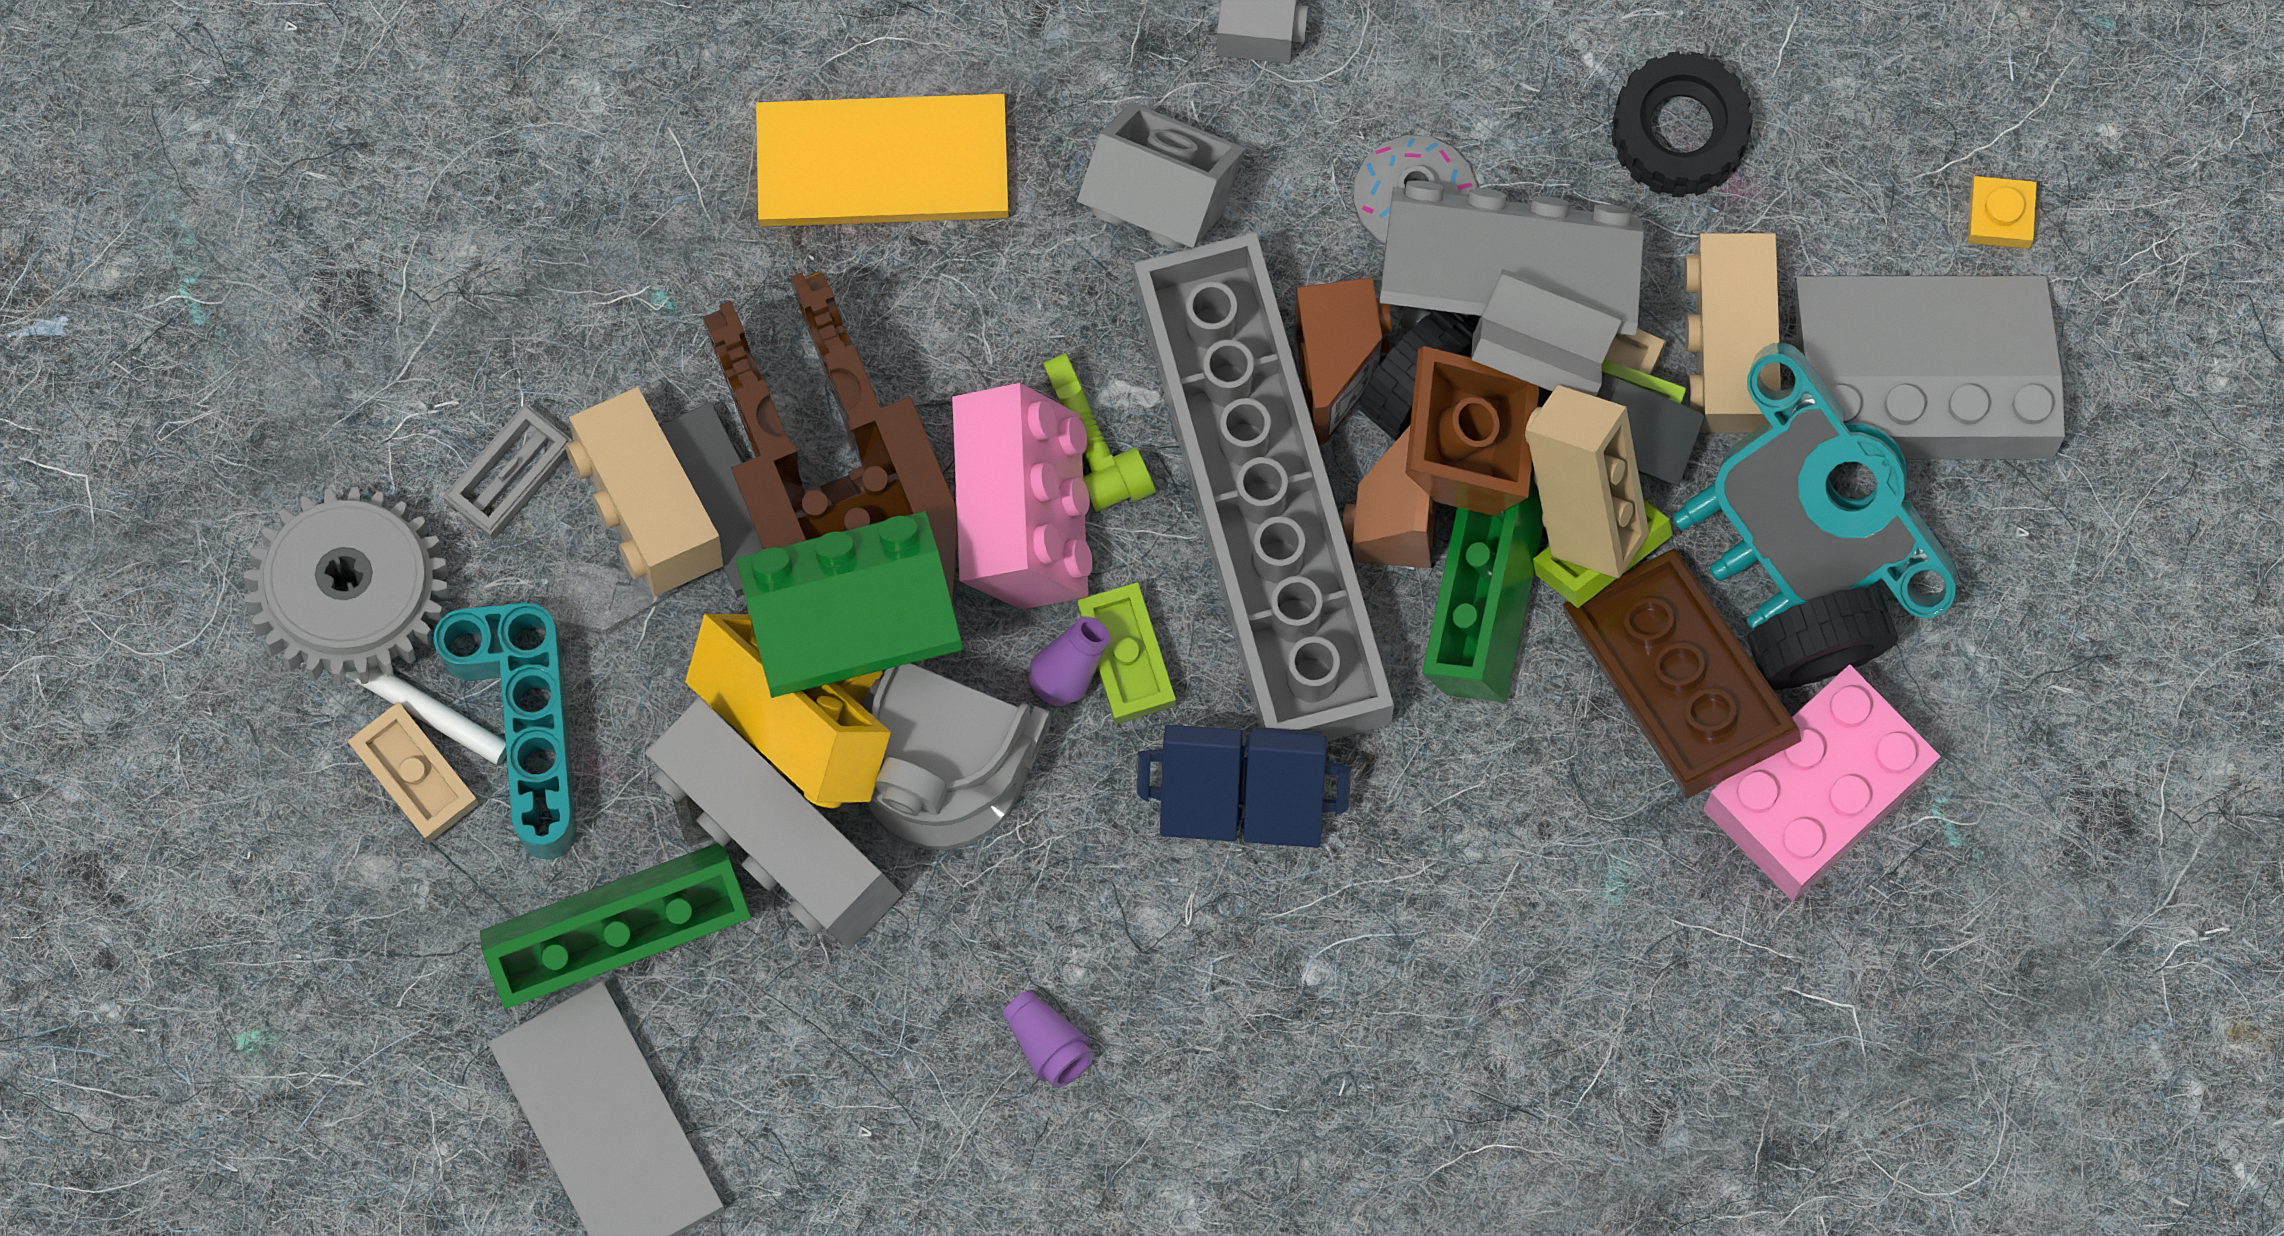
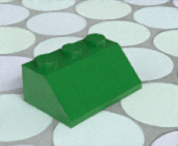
(848, 604)

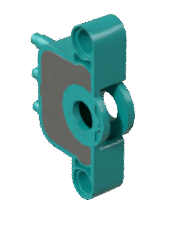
(1793, 518)

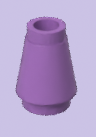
(1068, 663)
(1048, 1040)

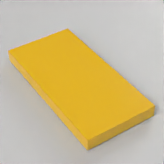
(882, 160)

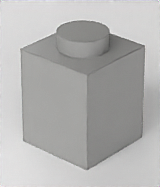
(1260, 29)

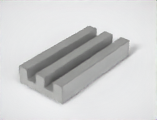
(528, 485)

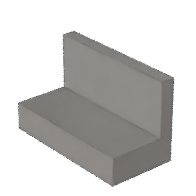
(1544, 335)

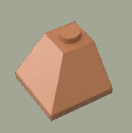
(1392, 514)

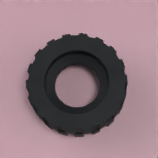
(1685, 77)
(1390, 391)
(1822, 637)

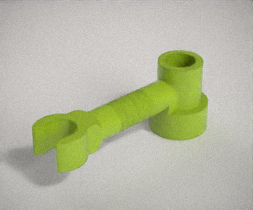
(1112, 476)

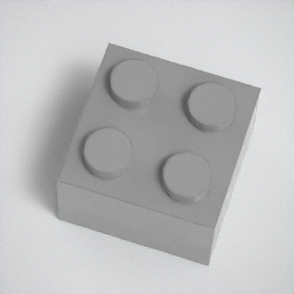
(1160, 176)

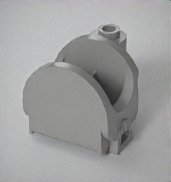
(949, 758)

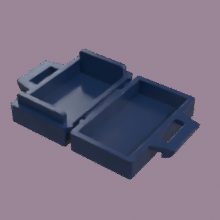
(1276, 782)

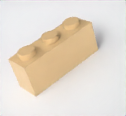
(1732, 322)
(1587, 480)
(643, 492)

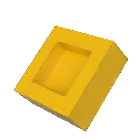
(2001, 212)

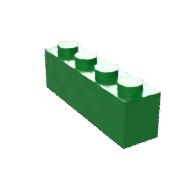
(1484, 599)
(613, 925)

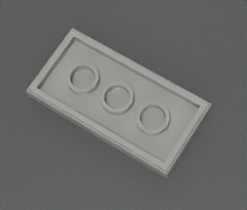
(605, 1120)

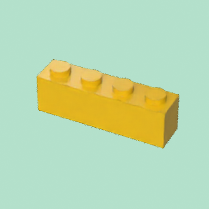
(810, 735)

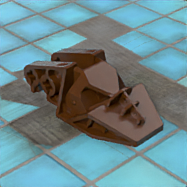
(894, 453)

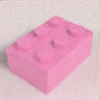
(1021, 496)
(1828, 790)

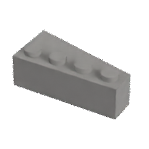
(773, 824)

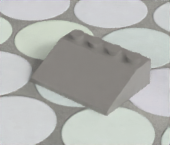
(1452, 248)
(1939, 360)

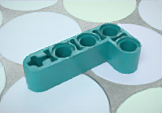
(524, 730)

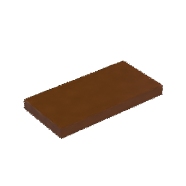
(1682, 674)

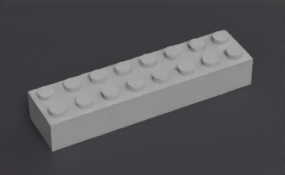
(1262, 490)

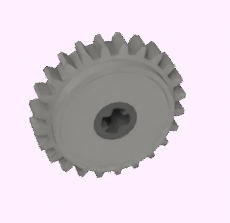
(355, 627)

